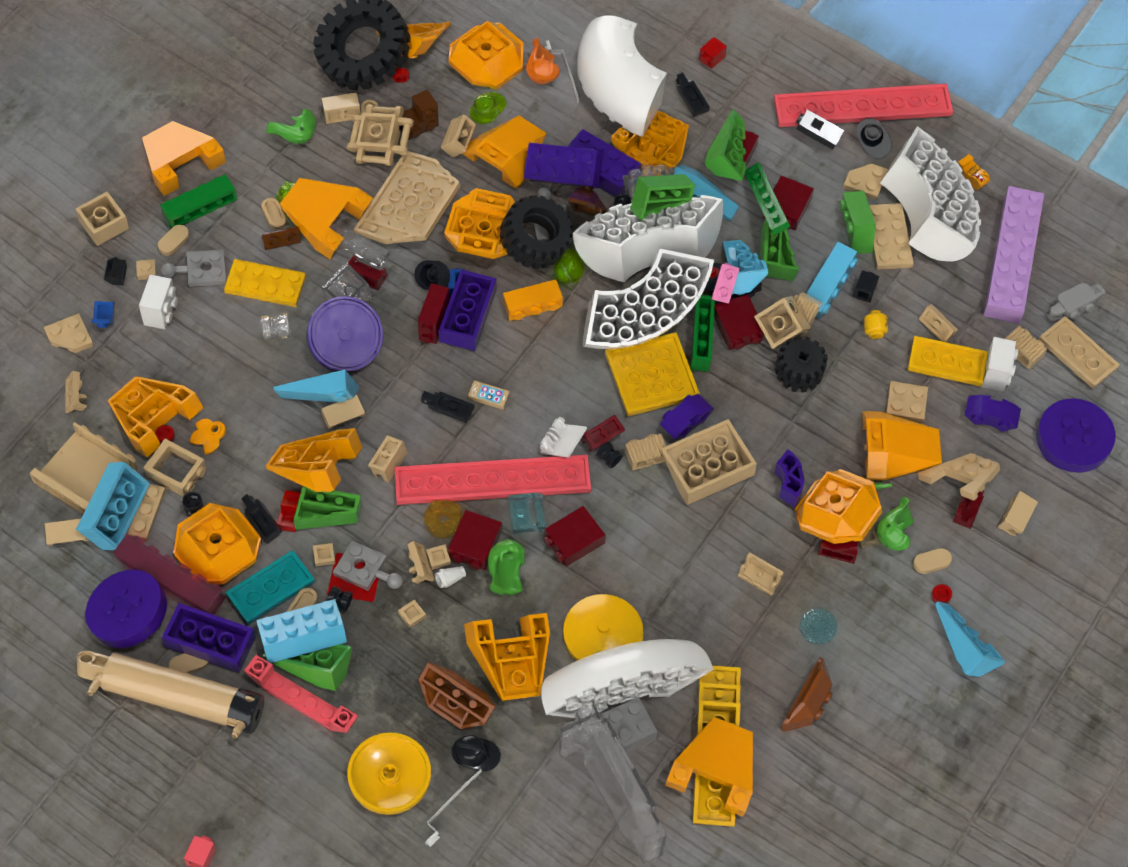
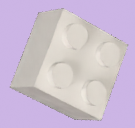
(158, 302)
(1000, 364)

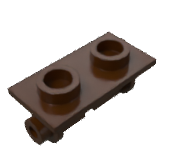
(281, 238)

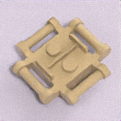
(379, 132)

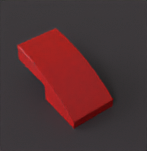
(288, 510)

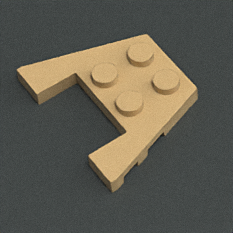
(968, 469)

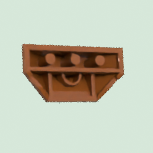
(454, 697)
(810, 699)

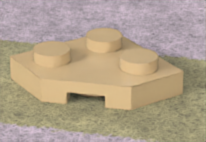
(866, 179)
(69, 334)

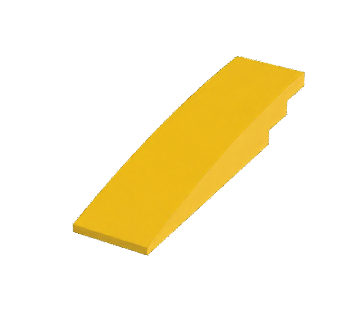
(720, 699)

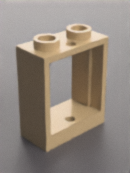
(159, 458)

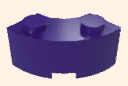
(998, 414)
(686, 416)
(791, 476)

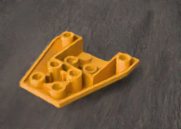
(660, 144)
(507, 148)
(898, 446)

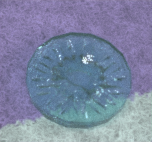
(818, 626)

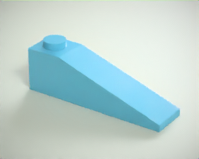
(707, 188)
(751, 269)
(328, 387)
(969, 650)

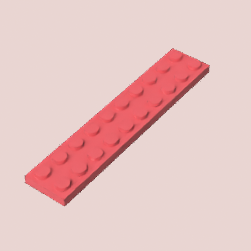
(860, 104)
(492, 479)

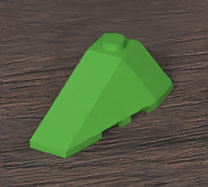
(727, 149)
(322, 667)

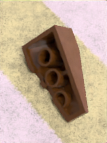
(586, 202)

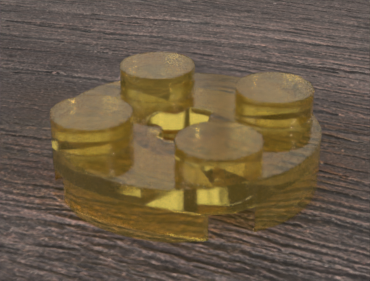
(438, 509)

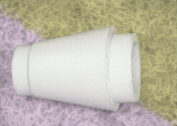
(449, 576)

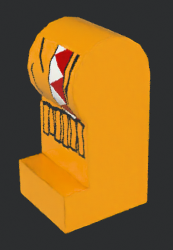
(972, 172)

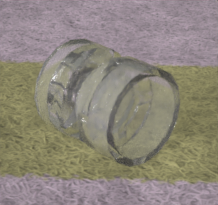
(275, 326)

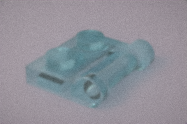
(521, 513)

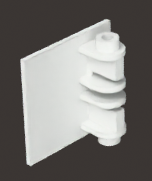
(561, 438)

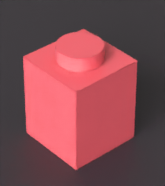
(200, 852)

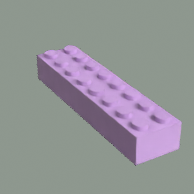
(1013, 255)

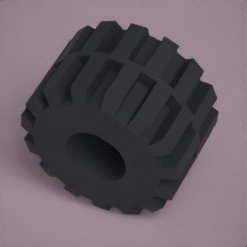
(801, 364)

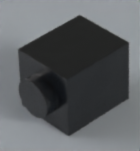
(866, 286)

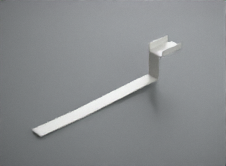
(548, 47)
(434, 837)

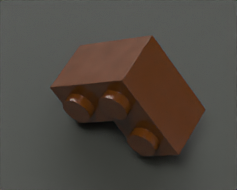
(423, 112)

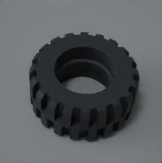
(548, 216)

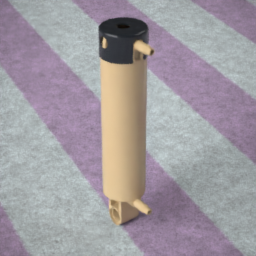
(172, 690)

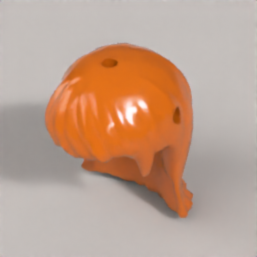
(540, 65)

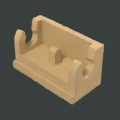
(340, 107)
(342, 412)
(387, 457)
(1017, 513)
(63, 532)
(760, 574)

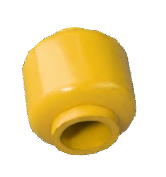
(875, 324)

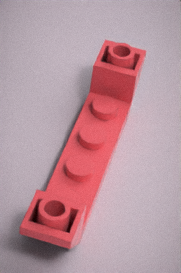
(299, 698)

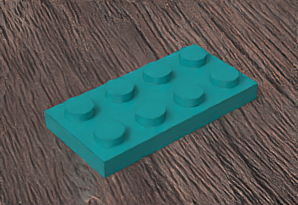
(270, 587)

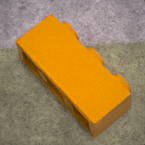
(532, 300)

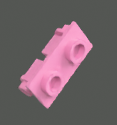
(725, 283)

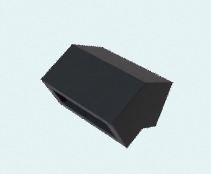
(115, 271)

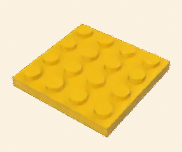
(651, 374)

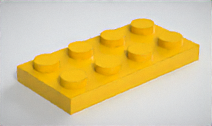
(265, 283)
(947, 361)

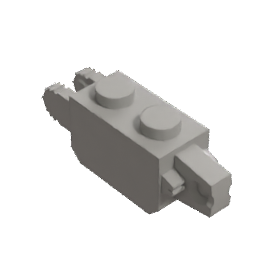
(1075, 302)

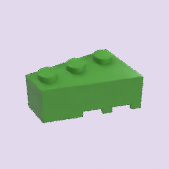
(660, 192)
(858, 221)
(777, 253)
(326, 509)

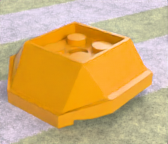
(487, 55)
(476, 212)
(839, 507)
(222, 560)

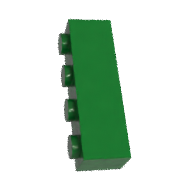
(199, 201)
(702, 334)

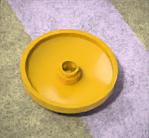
(600, 624)
(389, 773)

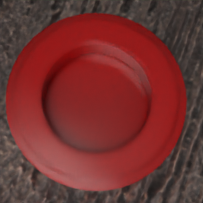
(401, 76)
(165, 432)
(942, 593)

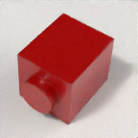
(712, 52)

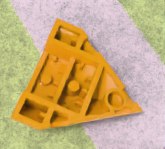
(423, 36)

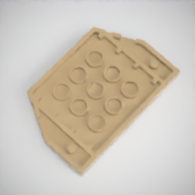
(409, 201)

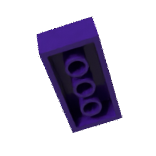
(614, 163)
(563, 165)
(467, 310)
(209, 637)

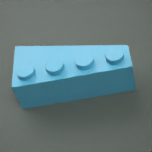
(833, 276)

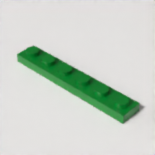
(767, 199)

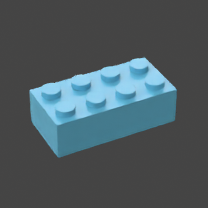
(113, 506)
(301, 631)

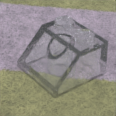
(347, 283)

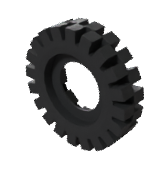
(332, 38)

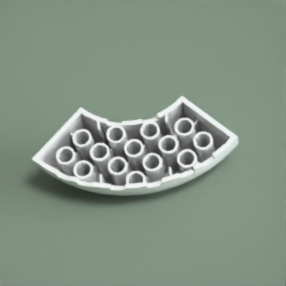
(617, 74)
(935, 199)
(622, 244)
(648, 306)
(624, 674)

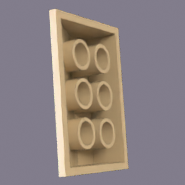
(708, 461)

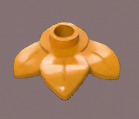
(206, 436)

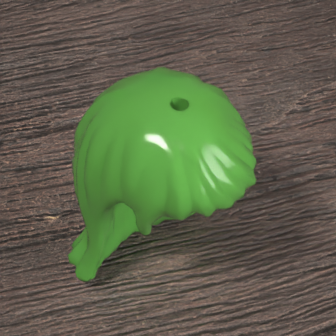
(298, 133)
(892, 526)
(504, 567)

